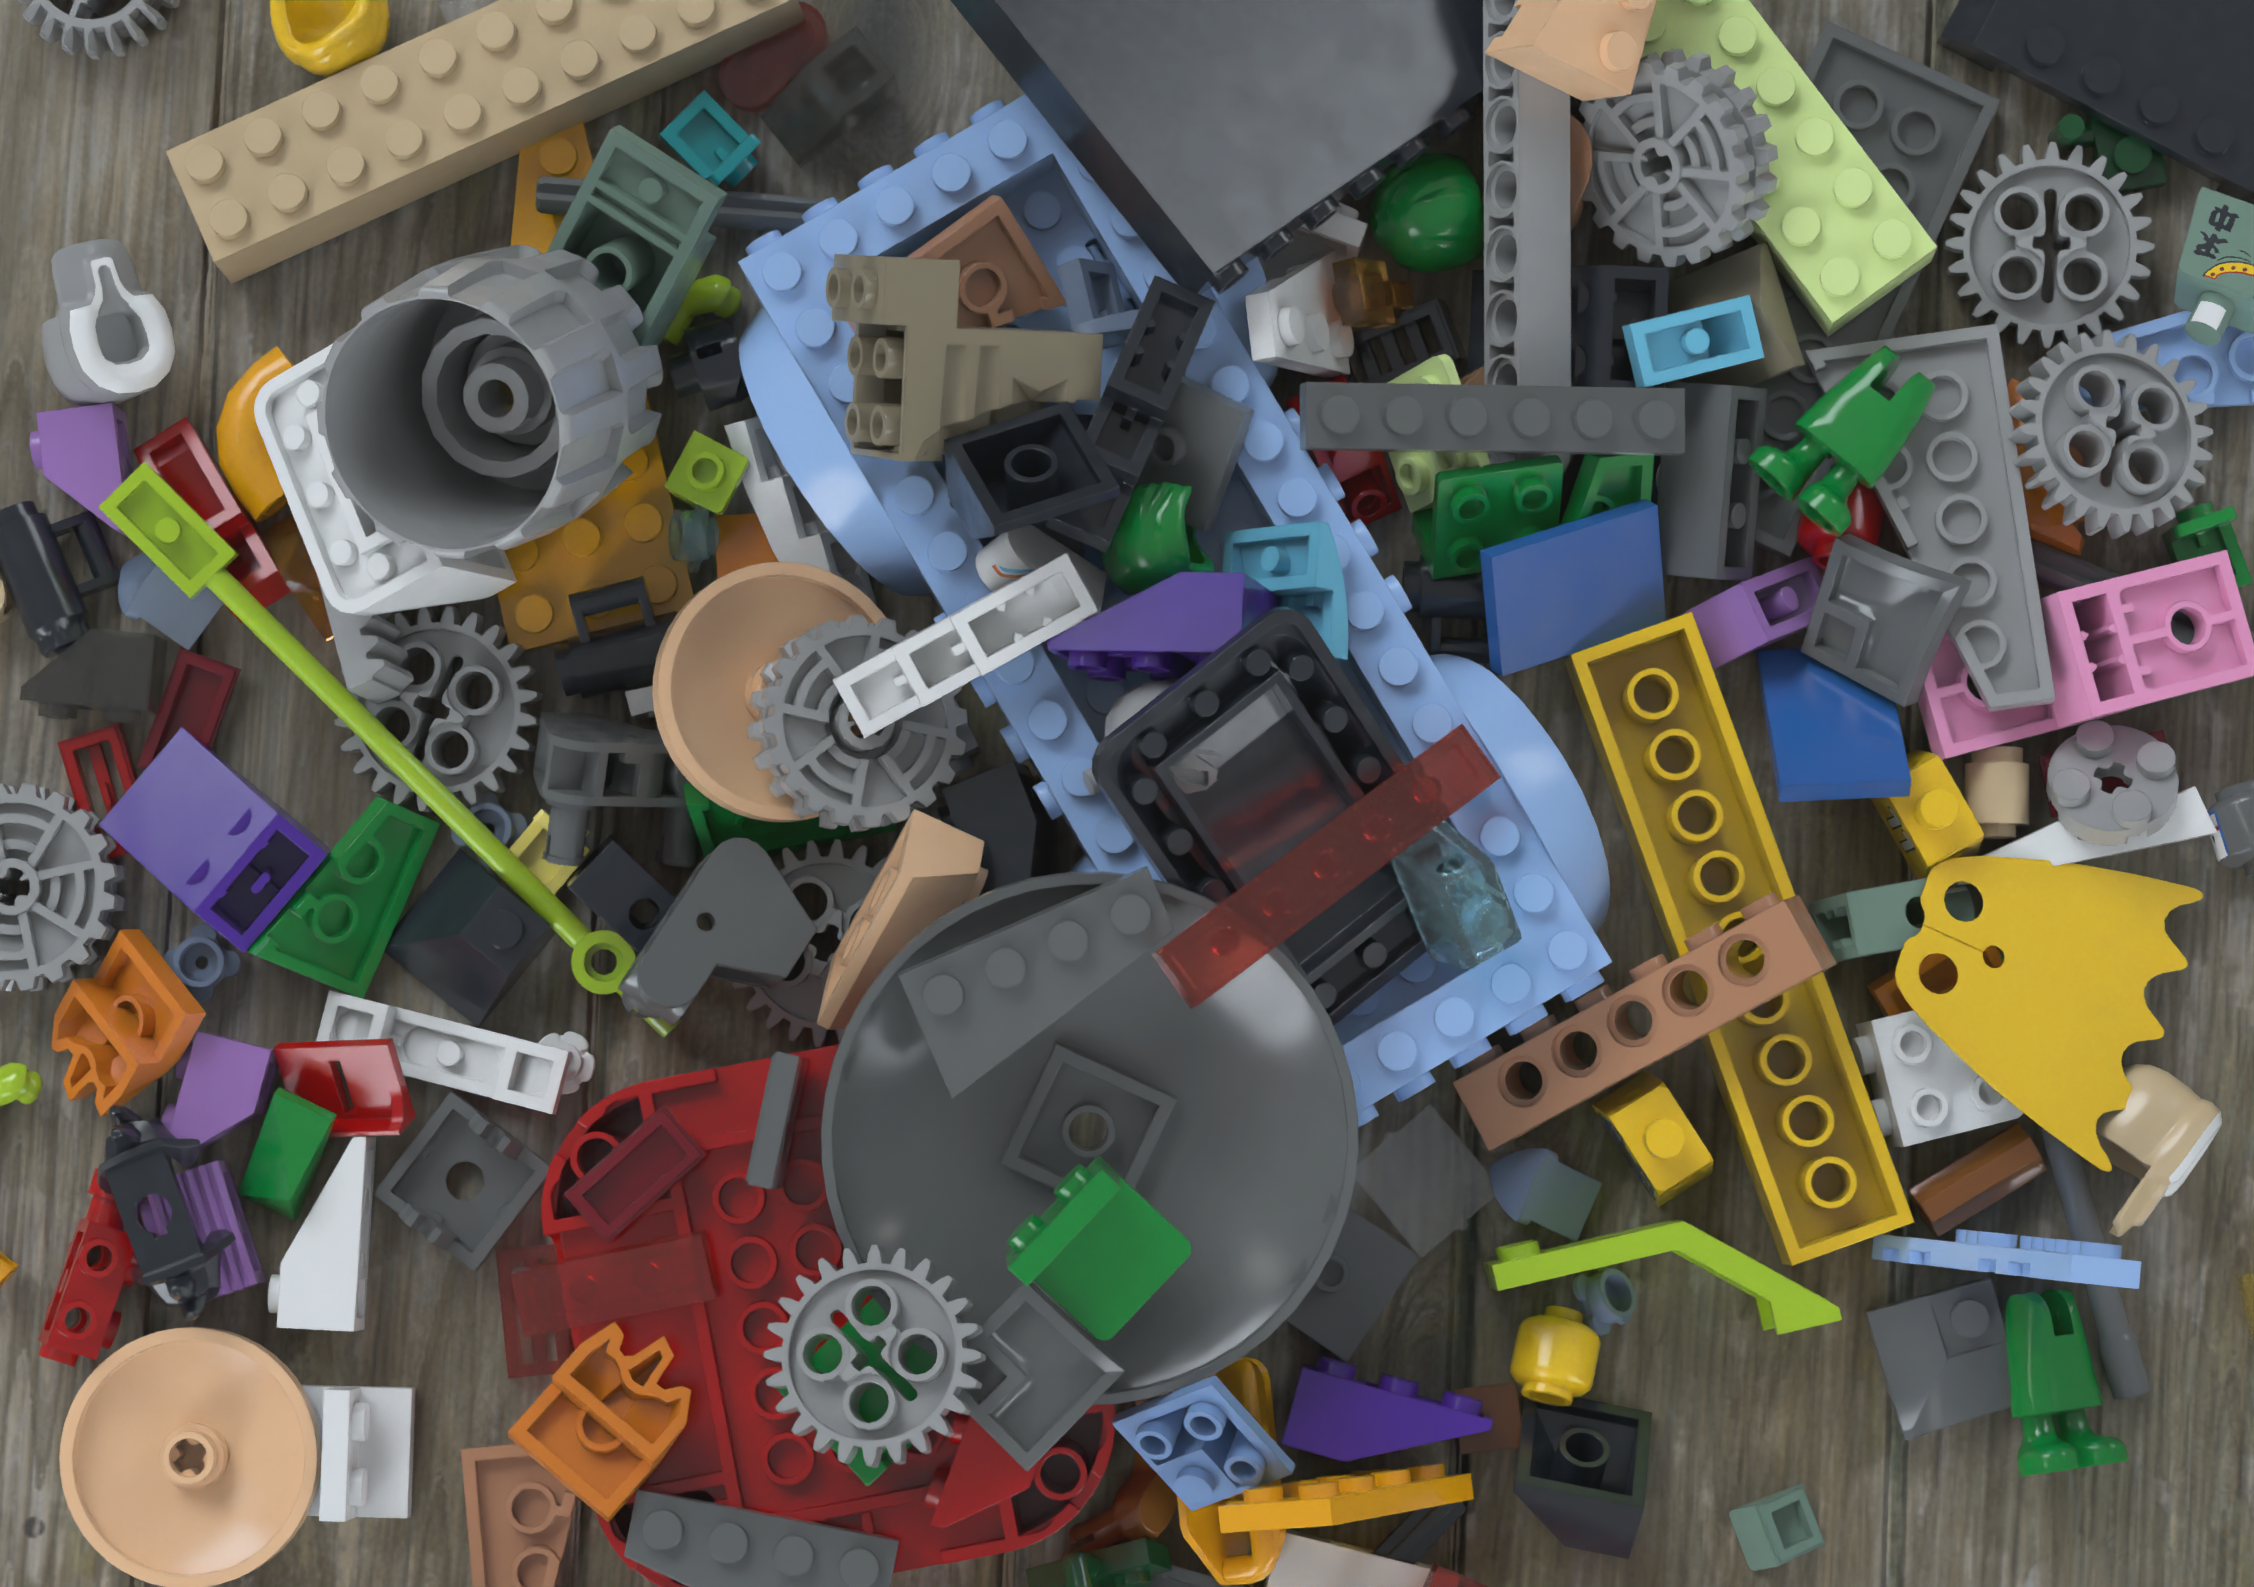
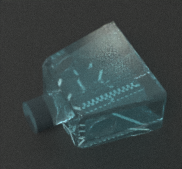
(1462, 909)

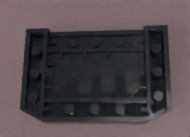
(2146, 67)

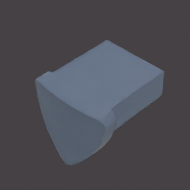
(1096, 300)
(154, 597)
(1544, 1191)

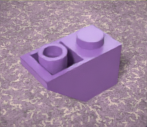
(221, 1088)

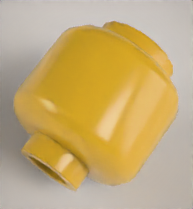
(1555, 1356)

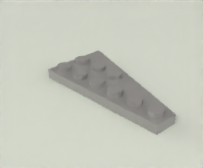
(1963, 503)

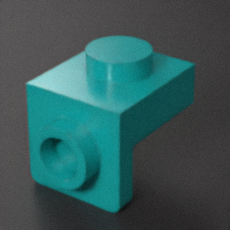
(711, 142)

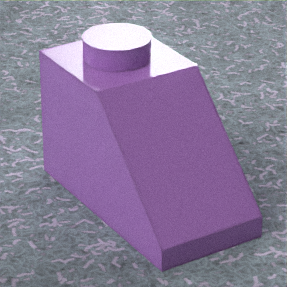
(84, 452)
(1758, 612)

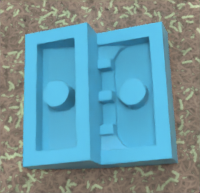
(1301, 569)

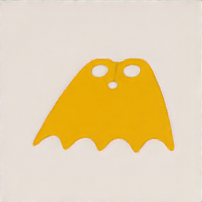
(2069, 988)

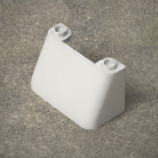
(353, 561)

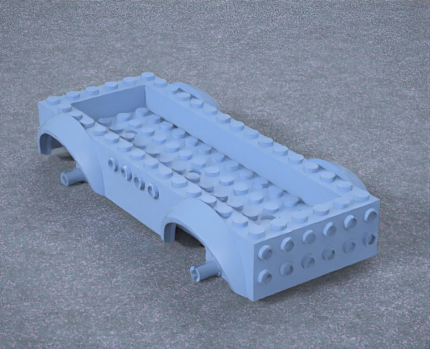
(911, 540)

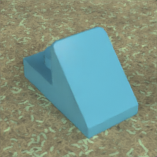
(1693, 341)

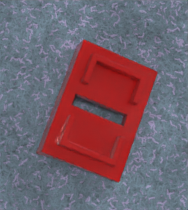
(372, 1077)

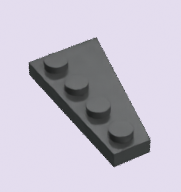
(742, 1547)

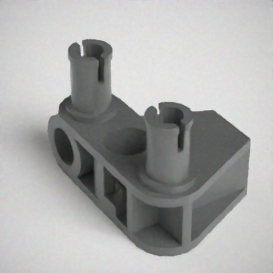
(605, 762)
(751, 941)

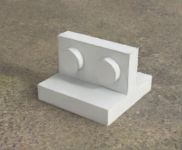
(364, 1451)

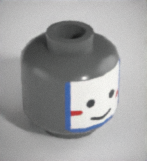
(2235, 827)

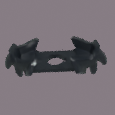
(140, 1164)

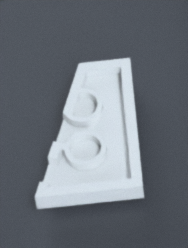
(1297, 323)

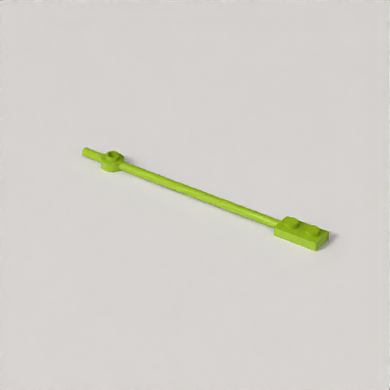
(197, 559)

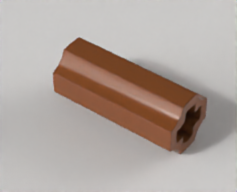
(1976, 1179)

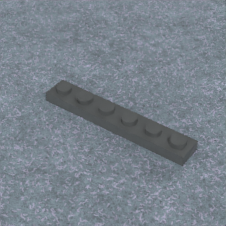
(1491, 419)

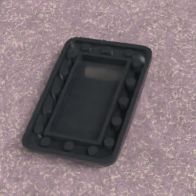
(1291, 761)

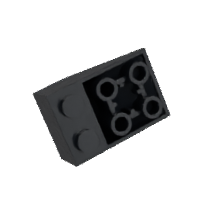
(1600, 305)
(1007, 816)

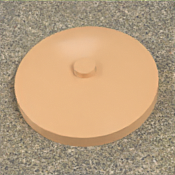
(715, 663)
(190, 1457)

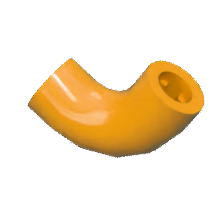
(241, 446)

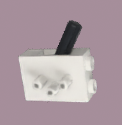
(1324, 1562)

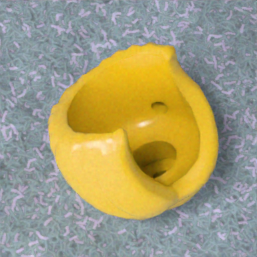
(330, 33)

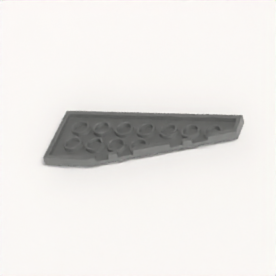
(1922, 139)

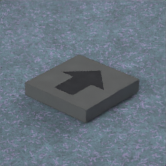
(777, 1121)

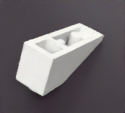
(327, 1263)

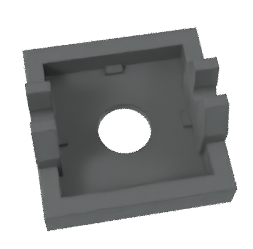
(420, 1192)

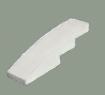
(785, 514)
(965, 645)

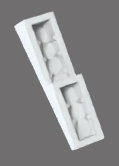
(2061, 847)

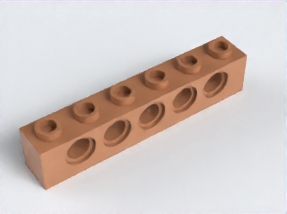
(1791, 956)

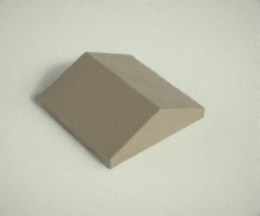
(1733, 277)

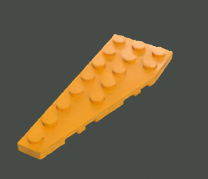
(625, 530)

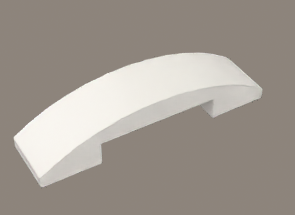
(453, 1052)

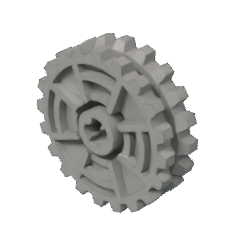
(1679, 160)
(811, 741)
(69, 888)

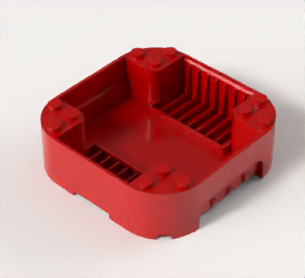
(759, 1241)

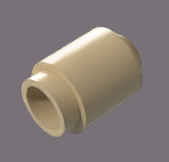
(1998, 790)

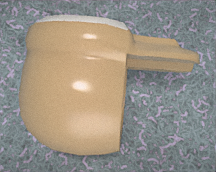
(2155, 1139)

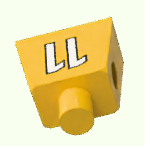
(1933, 820)

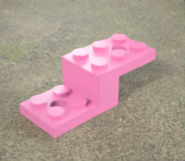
(2106, 655)

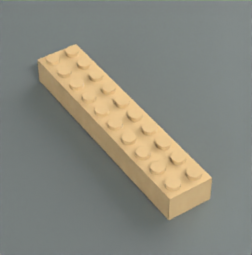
(442, 114)

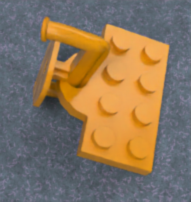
(1260, 1515)

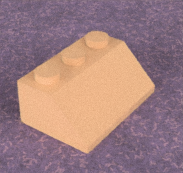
(920, 881)

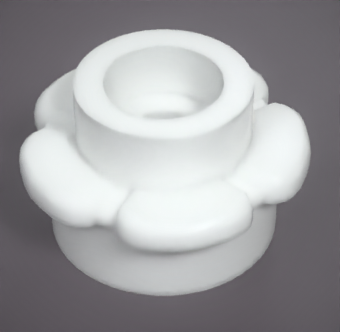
(581, 1062)

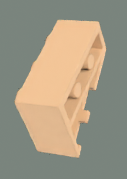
(1577, 44)

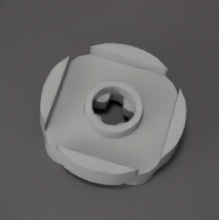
(2119, 752)

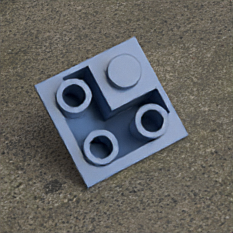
(1203, 1443)

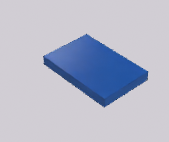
(1573, 586)
(1828, 732)

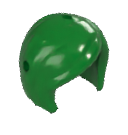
(1429, 214)
(1154, 540)

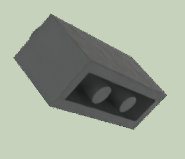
(1711, 490)

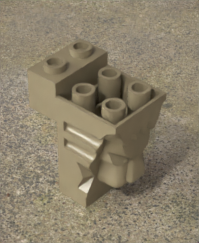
(936, 380)

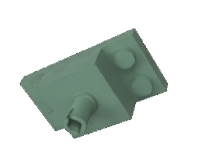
(642, 227)

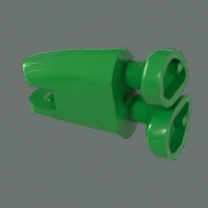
(1856, 429)
(2053, 1385)

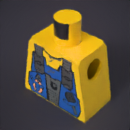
(1655, 1137)

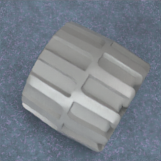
(488, 400)

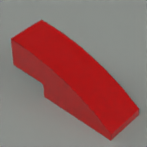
(194, 474)

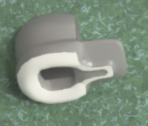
(108, 332)

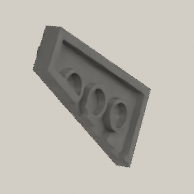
(1020, 979)

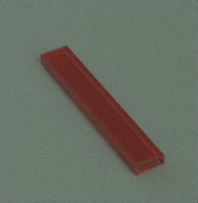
(1325, 866)

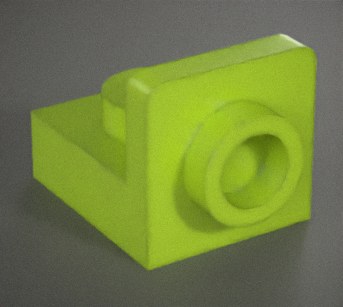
(707, 474)

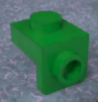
(2206, 532)

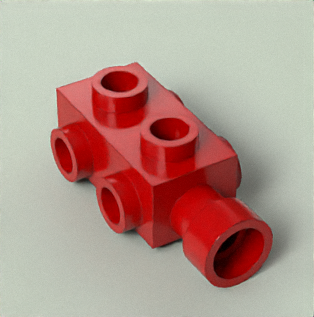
(92, 1287)

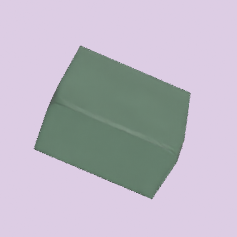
(1776, 1528)

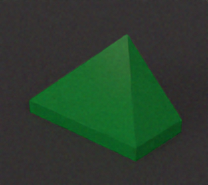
(287, 1154)

